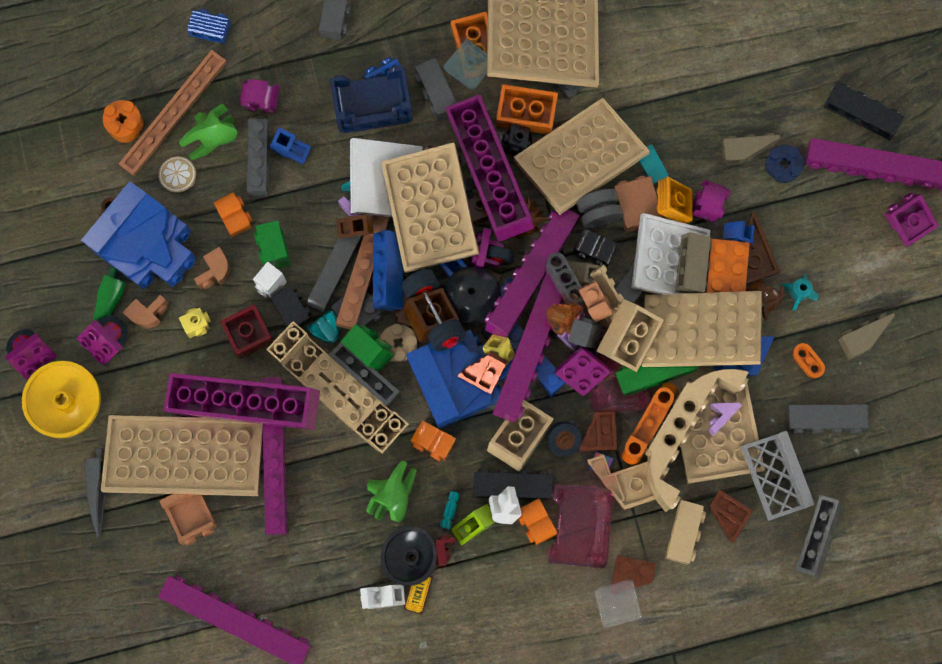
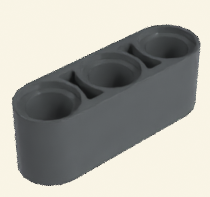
(564, 270)

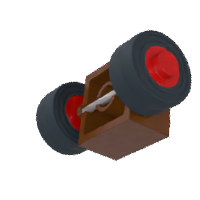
(431, 311)

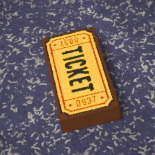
(418, 596)

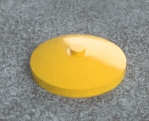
(61, 399)

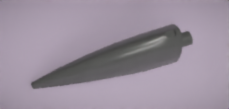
(93, 480)

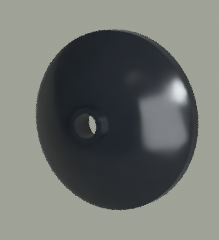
(475, 307)
(400, 548)

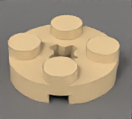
(404, 333)

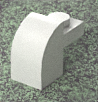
(505, 506)
(382, 596)

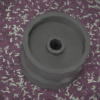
(600, 208)

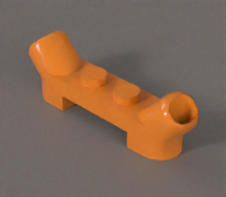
(649, 423)

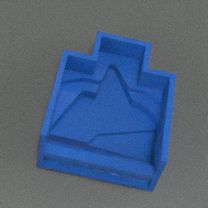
(141, 239)
(446, 393)

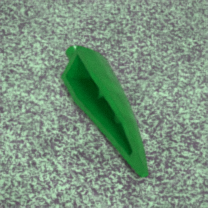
(108, 295)

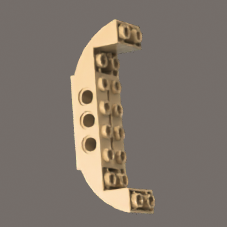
(337, 388)
(694, 396)

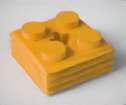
(674, 200)

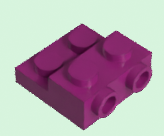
(911, 218)

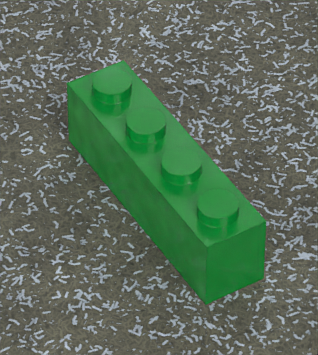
(648, 377)

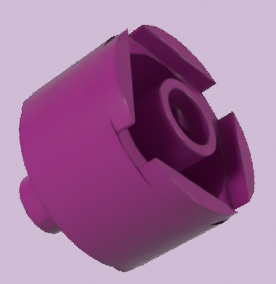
(259, 95)
(709, 201)

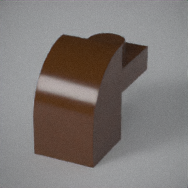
(355, 226)

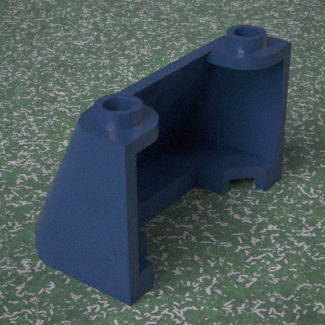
(371, 101)

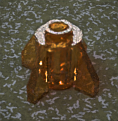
(562, 317)

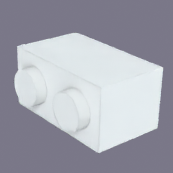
(269, 280)

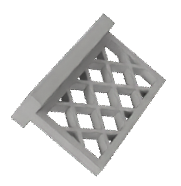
(793, 471)

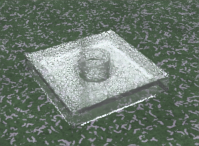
(617, 603)

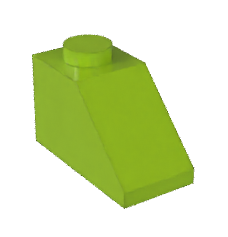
(473, 524)

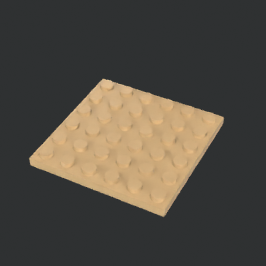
(544, 41)

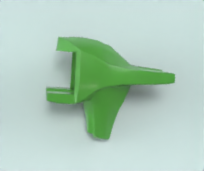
(210, 132)
(391, 493)

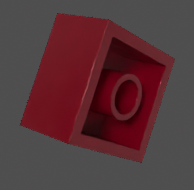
(246, 331)

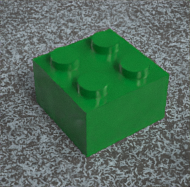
(272, 245)
(368, 347)

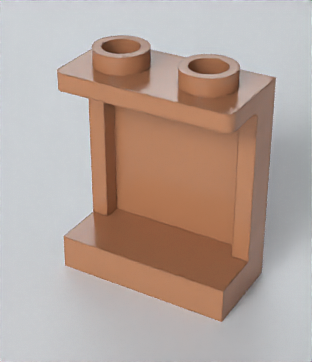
(636, 198)
(189, 516)

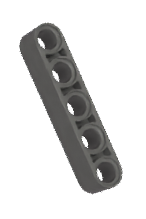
(333, 272)

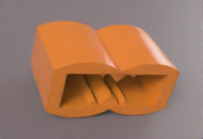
(233, 215)
(433, 440)
(537, 522)

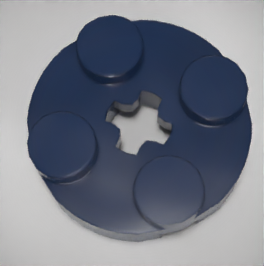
(787, 153)

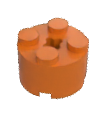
(120, 111)

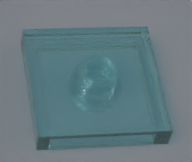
(468, 64)

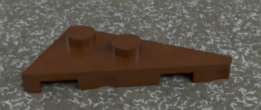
(760, 259)

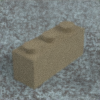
(693, 263)

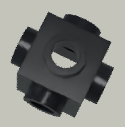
(516, 139)

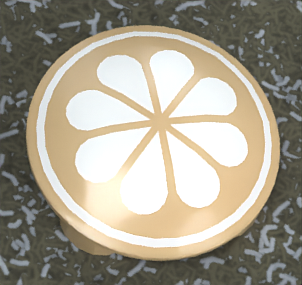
(177, 174)

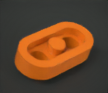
(810, 359)

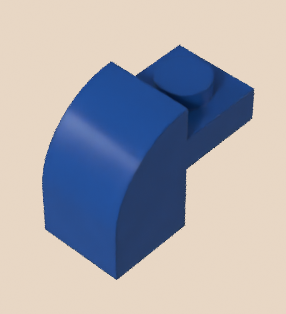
(287, 146)

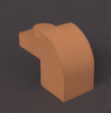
(218, 270)
(596, 301)
(146, 317)

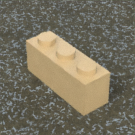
(685, 532)

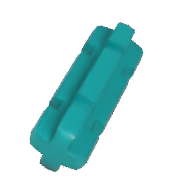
(450, 510)

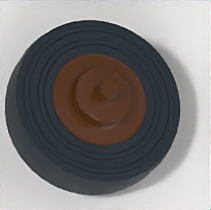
(564, 439)

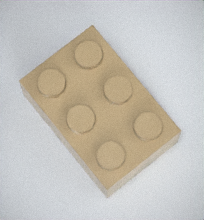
(630, 335)
(518, 440)

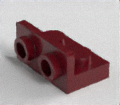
(442, 552)

